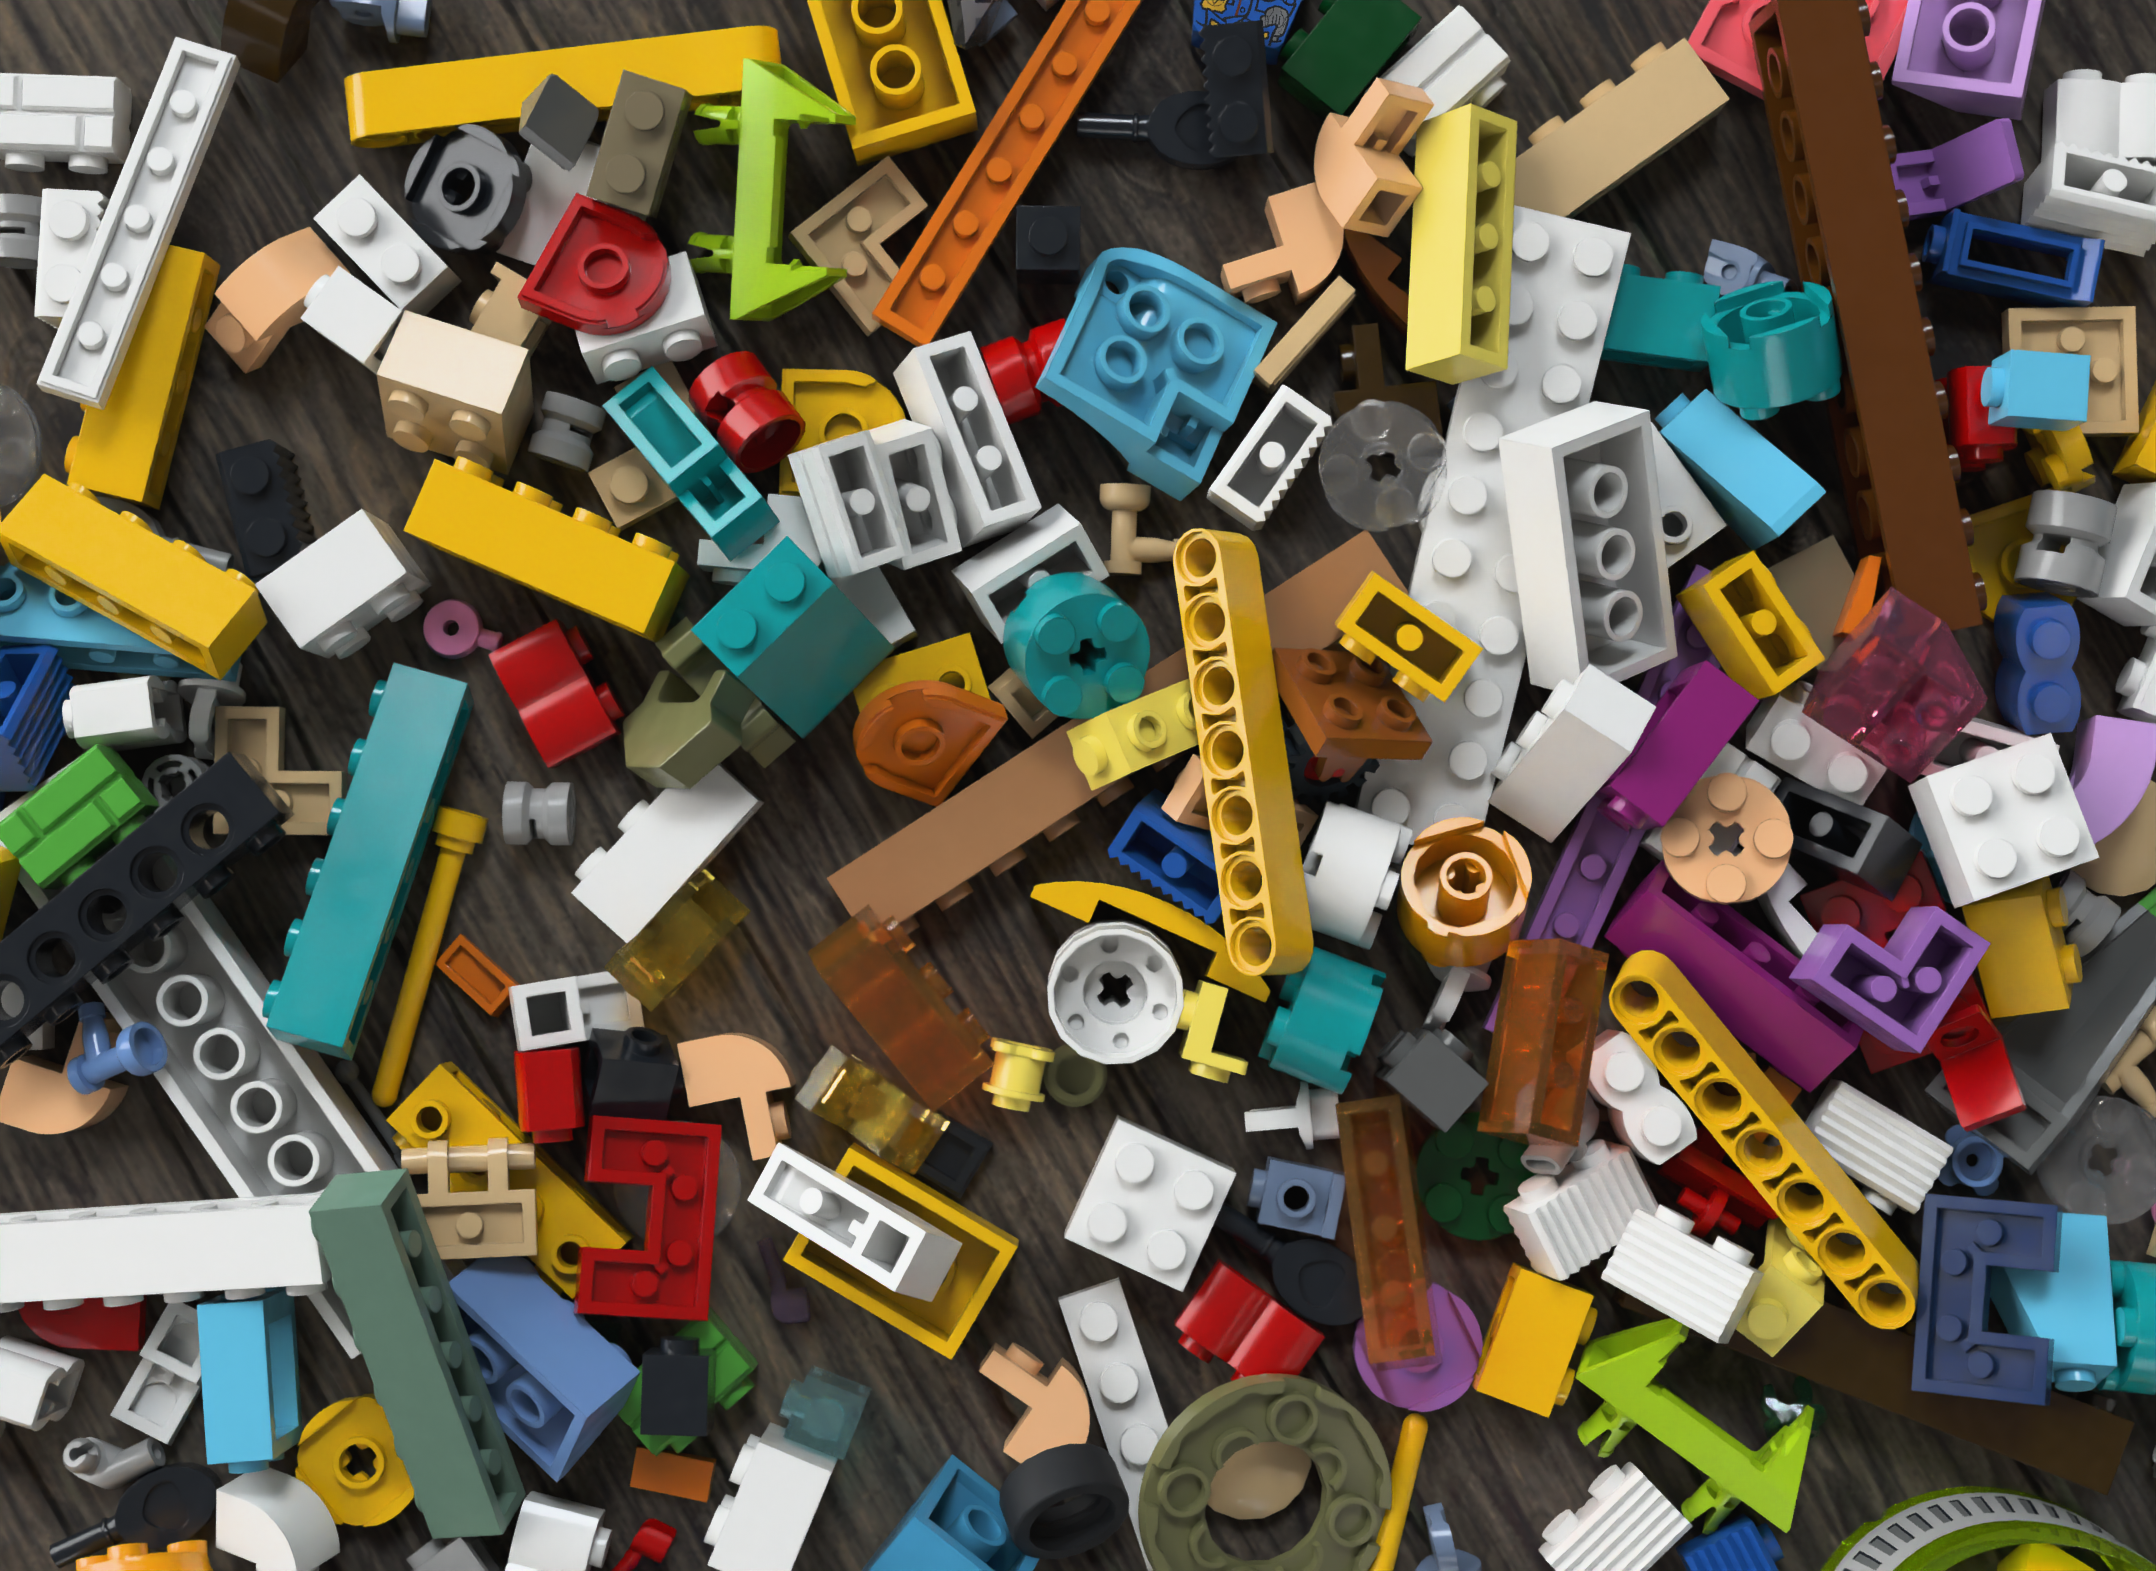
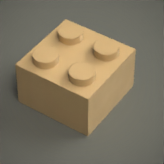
(455, 392)

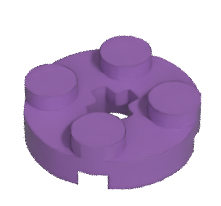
(1432, 1385)

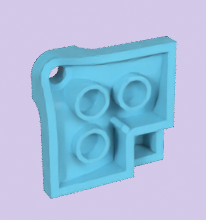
(1156, 363)

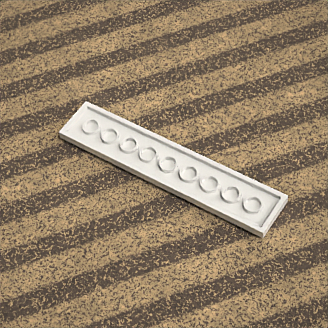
(1465, 564)

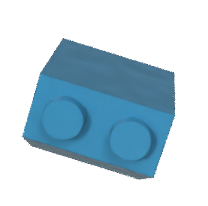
(952, 1528)

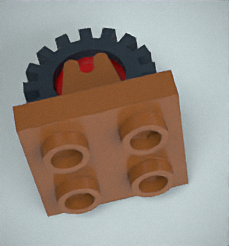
(1341, 720)

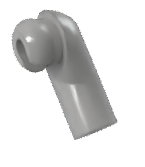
(111, 1465)

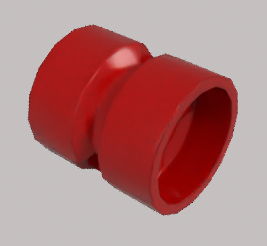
(1016, 368)
(746, 411)

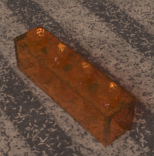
(1388, 1233)

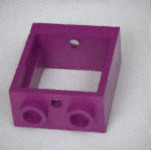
(1676, 747)

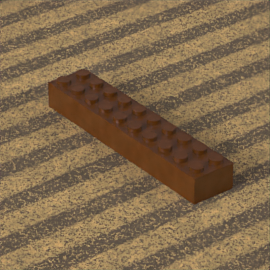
(1853, 242)

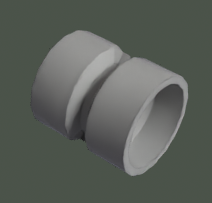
(2071, 521)

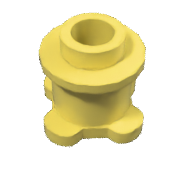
(1017, 1074)

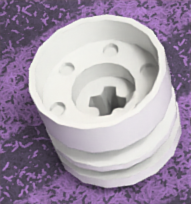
(1107, 1027)

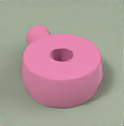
(470, 632)

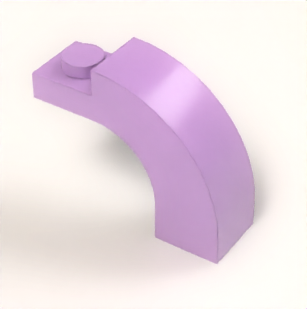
(2111, 770)

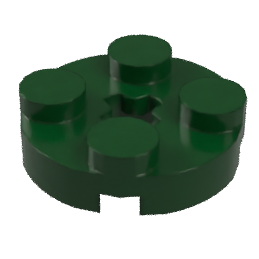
(1450, 1198)

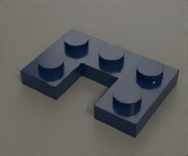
(1951, 1334)

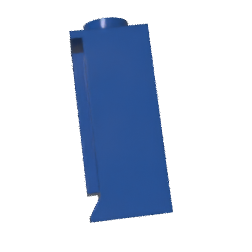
(1948, 250)

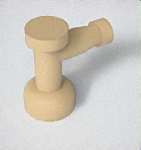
(1126, 549)
(2128, 1074)

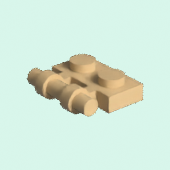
(477, 1222)

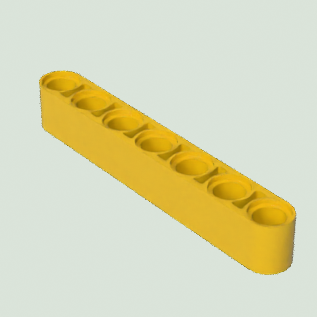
(432, 99)
(1237, 709)
(1769, 1168)

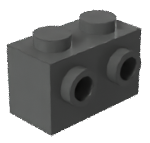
(1430, 1074)

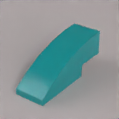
(691, 463)

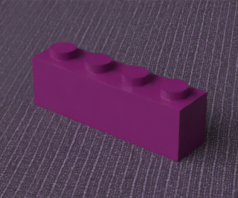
(1738, 976)

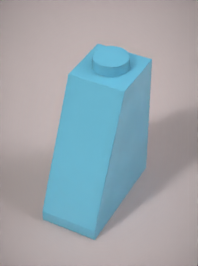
(1737, 468)
(2066, 1305)

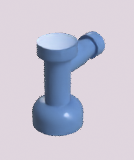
(138, 1050)

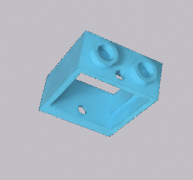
(249, 1379)

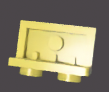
(1200, 1023)

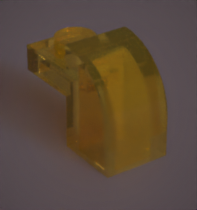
(678, 940)
(872, 1109)

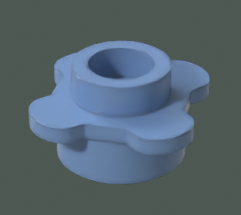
(1983, 1174)

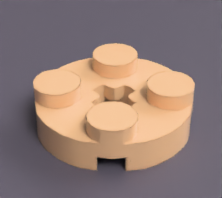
(1764, 840)

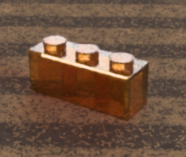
(903, 1005)
(1543, 1042)

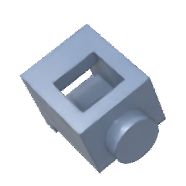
(1324, 1201)

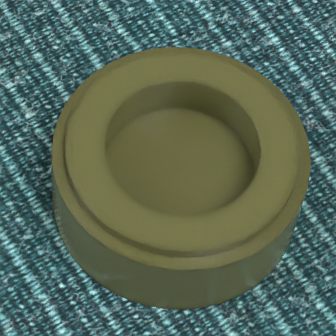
(1074, 1078)

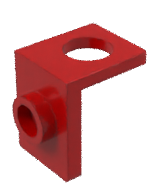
(1977, 1069)

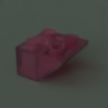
(1897, 687)

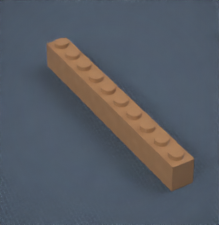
(1044, 785)

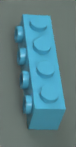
(85, 639)

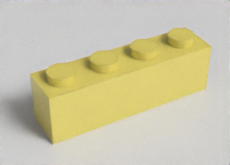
(1462, 245)

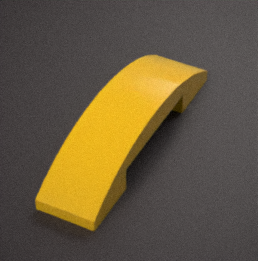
(1081, 899)

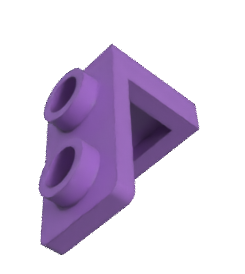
(1959, 170)

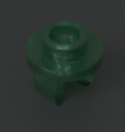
(1784, 1414)

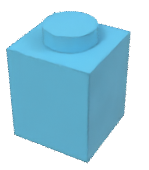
(2037, 390)

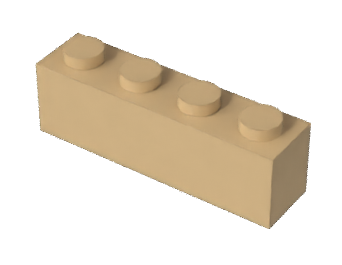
(1617, 131)

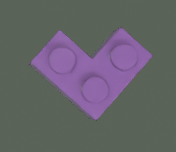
(1894, 990)

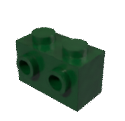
(1345, 52)

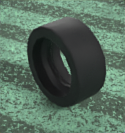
(1054, 1477)

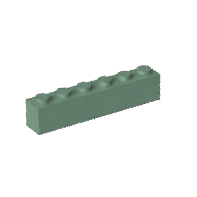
(417, 1352)

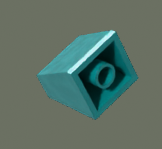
(793, 638)

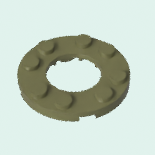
(1251, 1412)

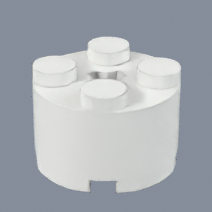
(1351, 872)

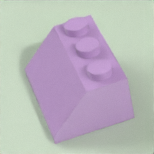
(1969, 53)

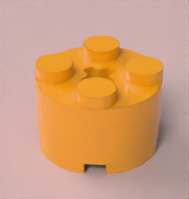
(1463, 892)

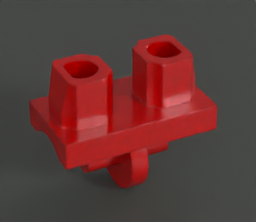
(1714, 1190)

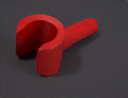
(650, 1541)

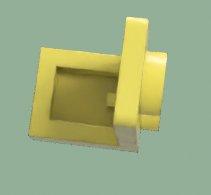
(1135, 735)
(1786, 1294)

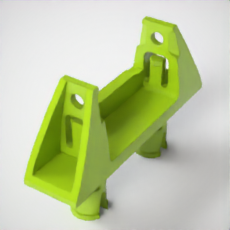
(770, 103)
(1623, 1373)

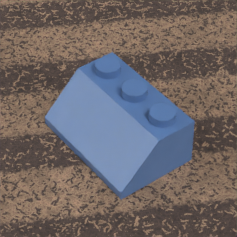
(542, 1364)

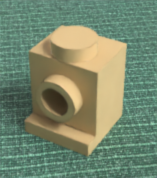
(501, 316)

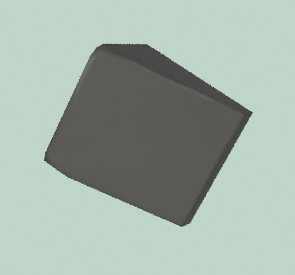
(558, 121)

